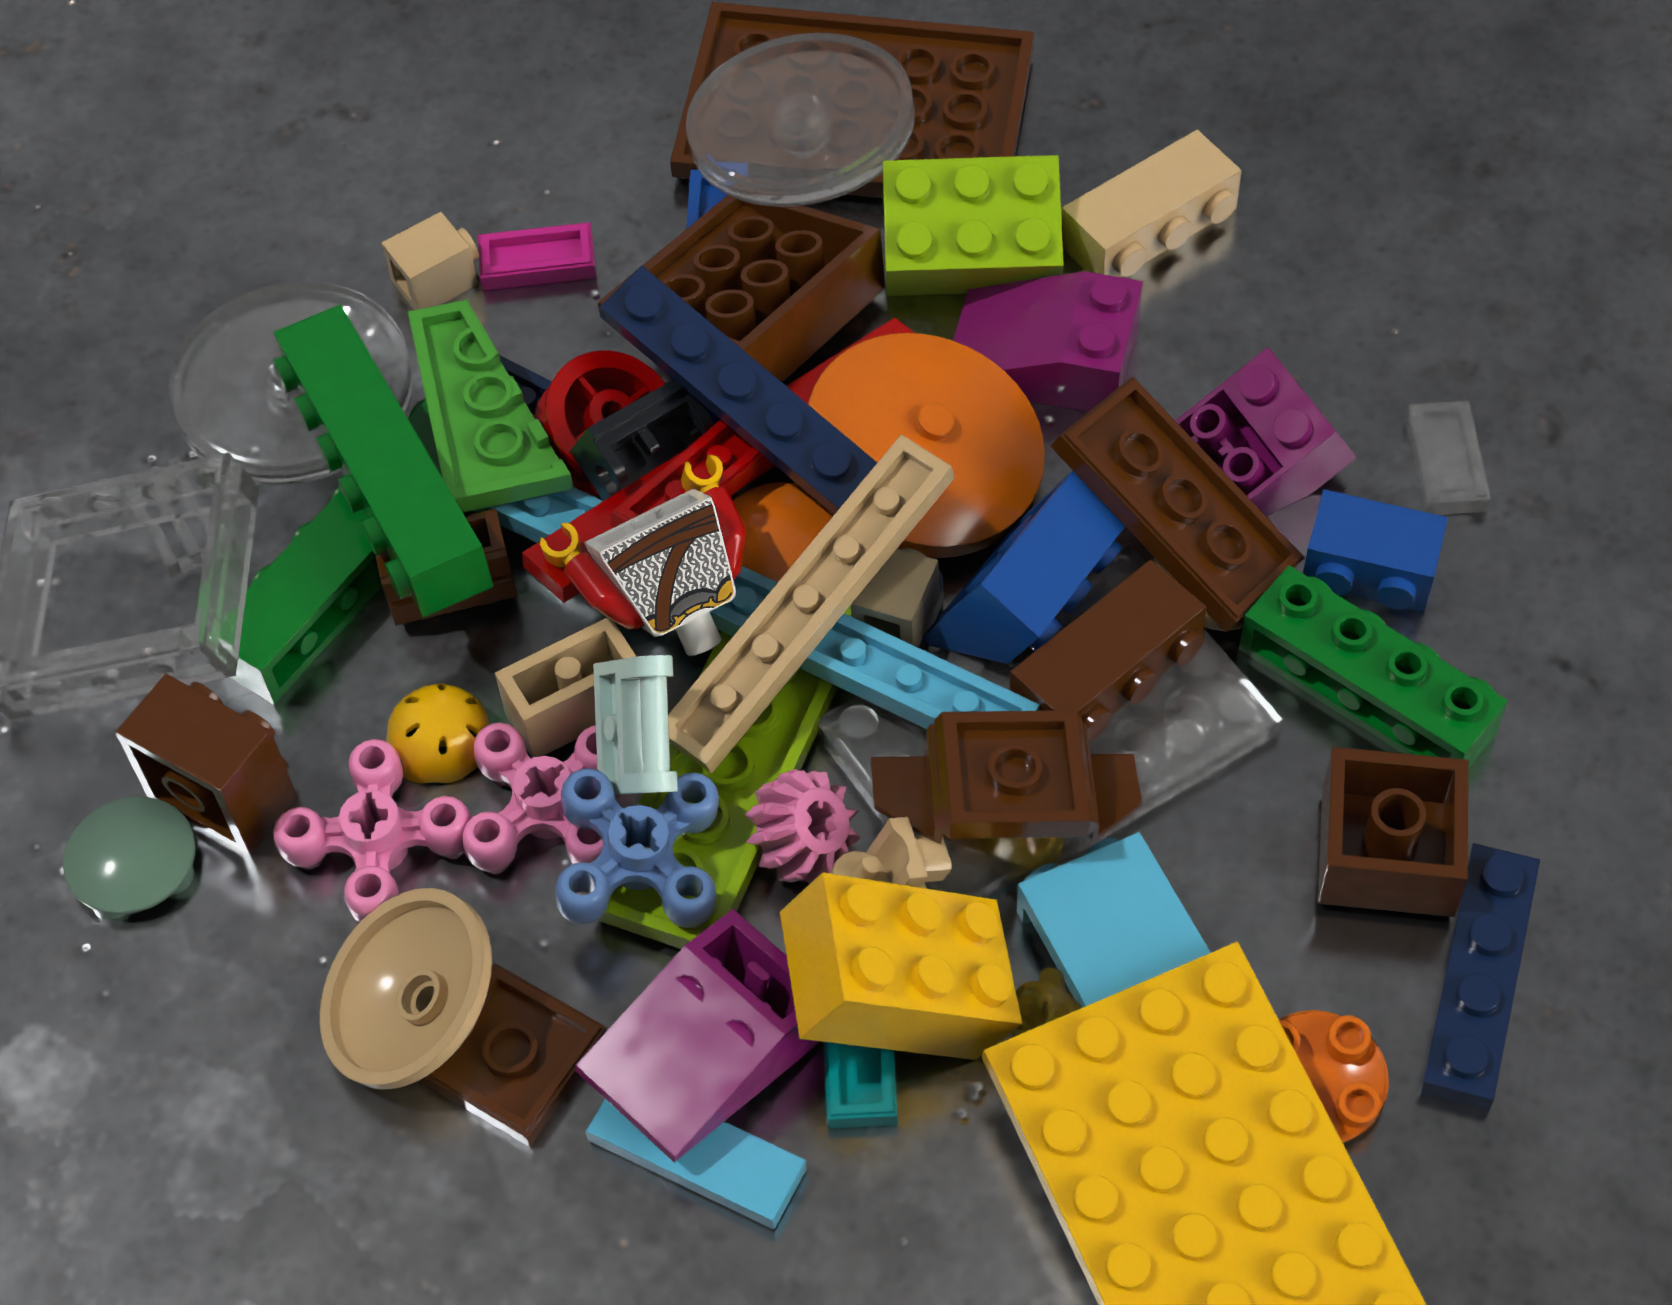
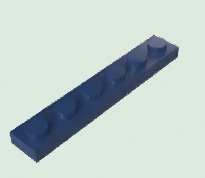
(737, 389)

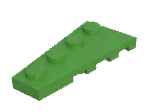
(480, 424)

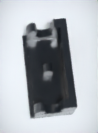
(640, 437)

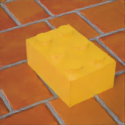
(898, 967)

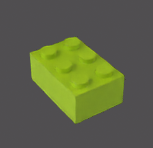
(970, 223)

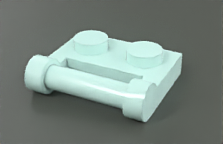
(634, 724)

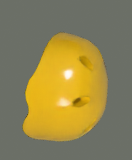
(441, 720)

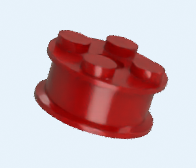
(586, 393)

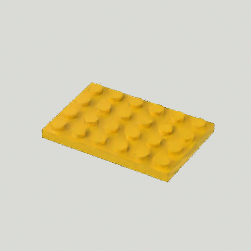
(1195, 1150)

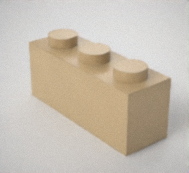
(1151, 207)

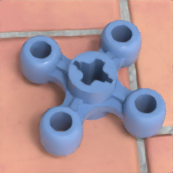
(637, 866)

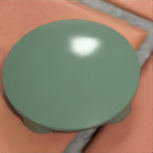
(129, 856)

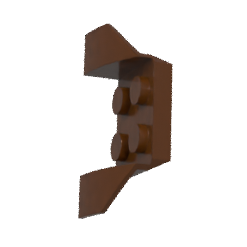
(1007, 779)

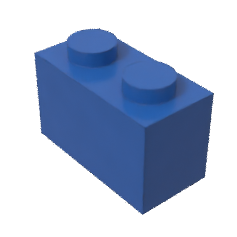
(1375, 550)

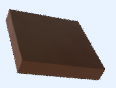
(517, 1057)

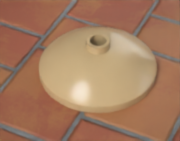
(405, 988)

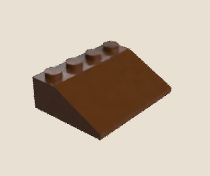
(773, 276)

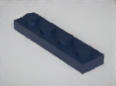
(1480, 978)

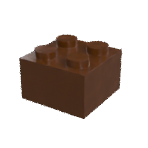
(208, 761)
(1394, 832)

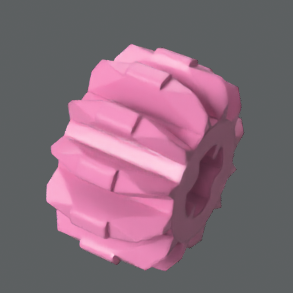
(801, 825)

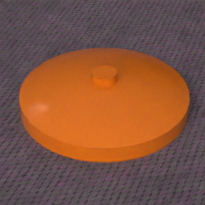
(956, 410)

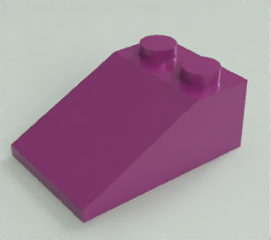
(1057, 335)

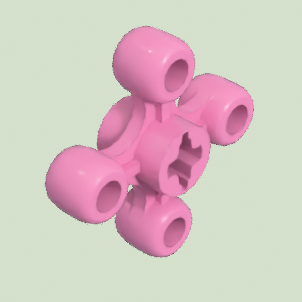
(535, 805)
(371, 828)

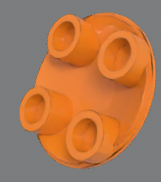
(779, 526)
(1342, 1067)

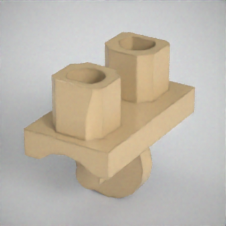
(897, 857)

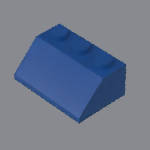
(1031, 576)

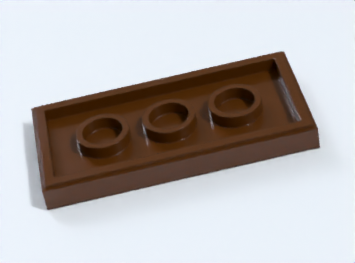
(1177, 502)

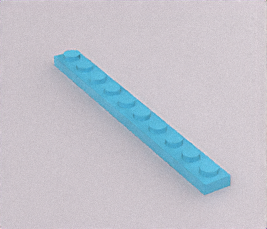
(850, 654)

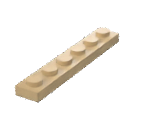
(807, 602)

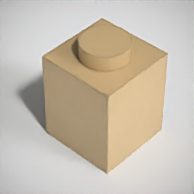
(431, 262)

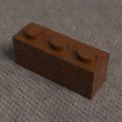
(1115, 649)

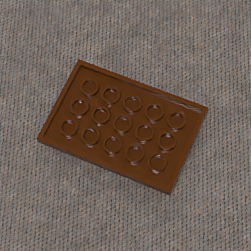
(962, 77)

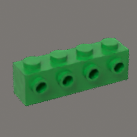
(1369, 671)

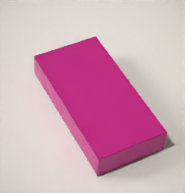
(536, 256)

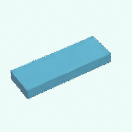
(723, 1166)

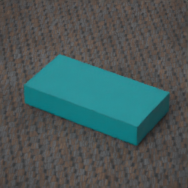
(859, 1086)

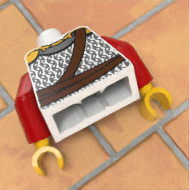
(664, 564)

